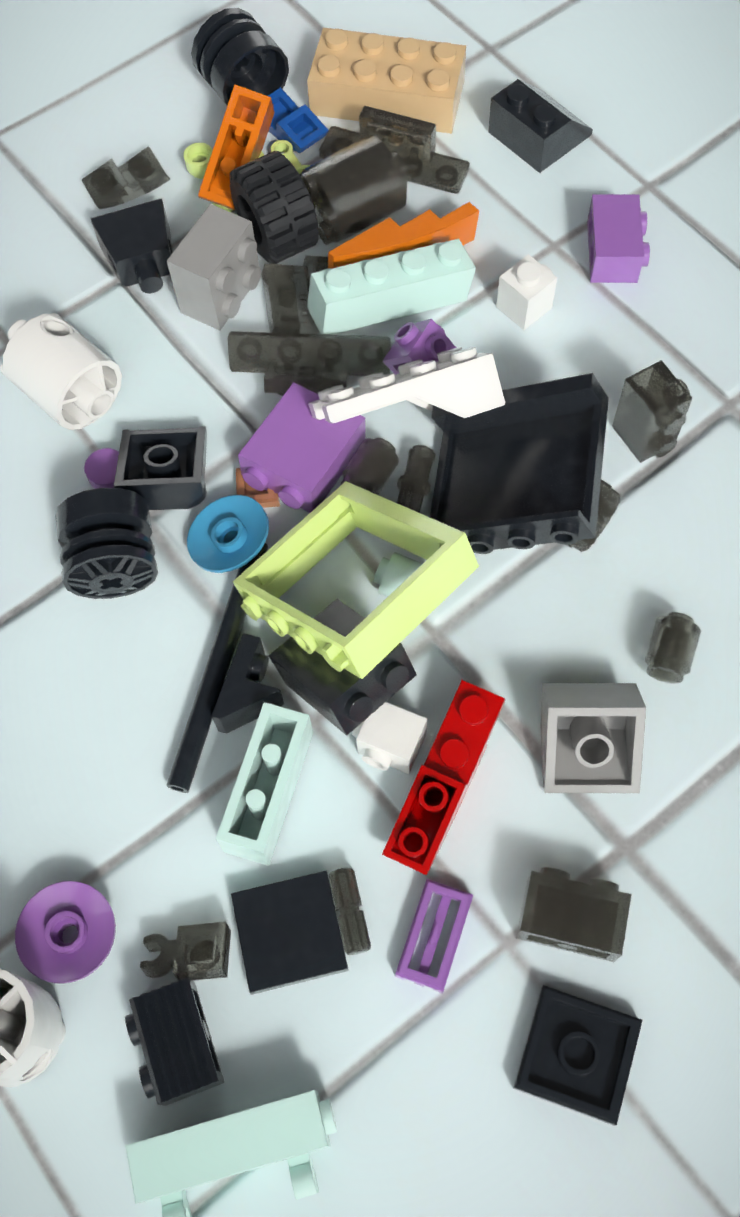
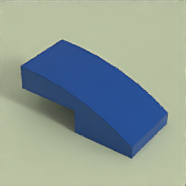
(295, 124)

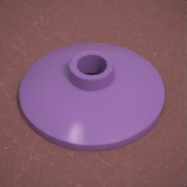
(48, 916)

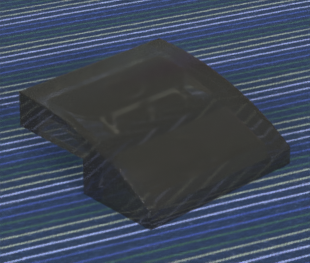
(287, 295)

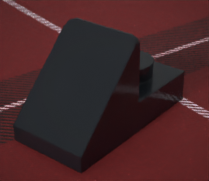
(240, 695)

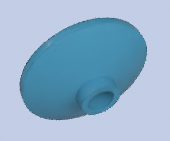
(228, 533)

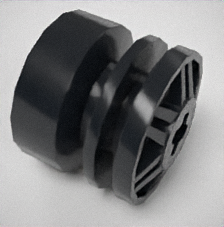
(238, 52)
(105, 543)

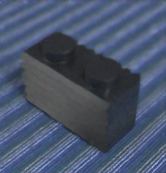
(174, 1042)

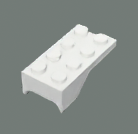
(457, 383)

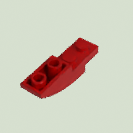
(444, 778)

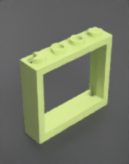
(268, 578)

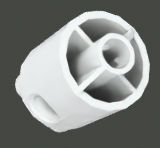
(61, 370)
(28, 1029)

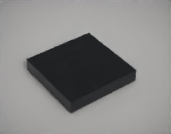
(289, 932)
(578, 1055)

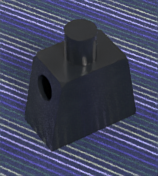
(136, 244)

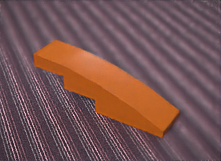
(422, 231)

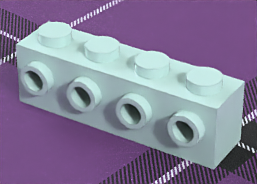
(390, 287)

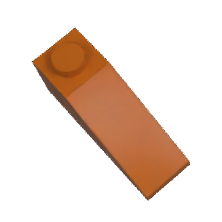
(237, 142)

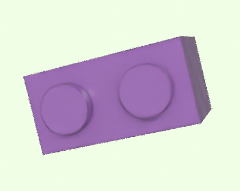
(616, 238)

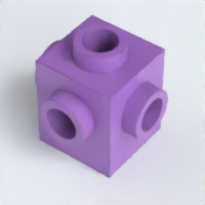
(417, 342)

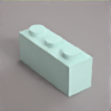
(265, 784)

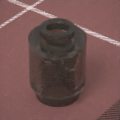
(371, 465)
(672, 647)

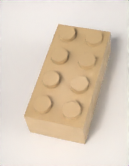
(387, 74)

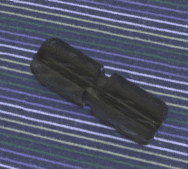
(352, 920)

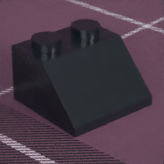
(534, 125)

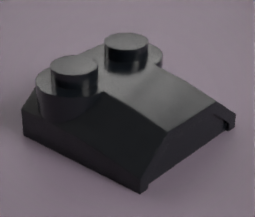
(164, 466)

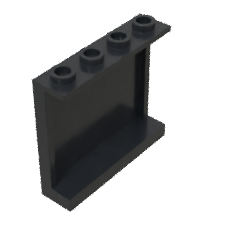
(524, 467)

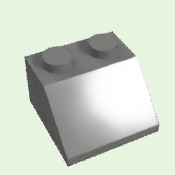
(592, 737)

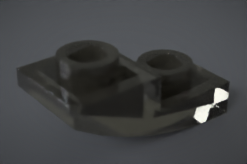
(117, 185)

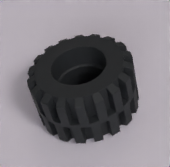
(277, 204)

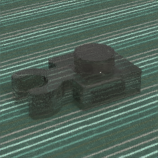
(196, 954)

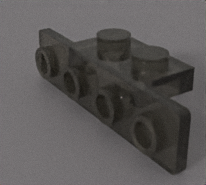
(411, 140)
(307, 359)

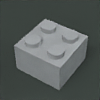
(215, 267)

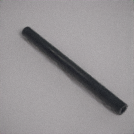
(209, 689)

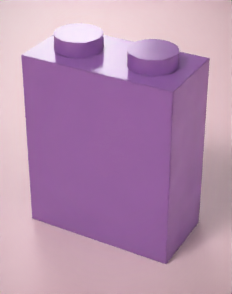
(298, 453)

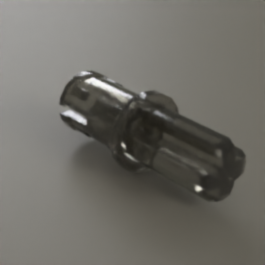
(415, 481)

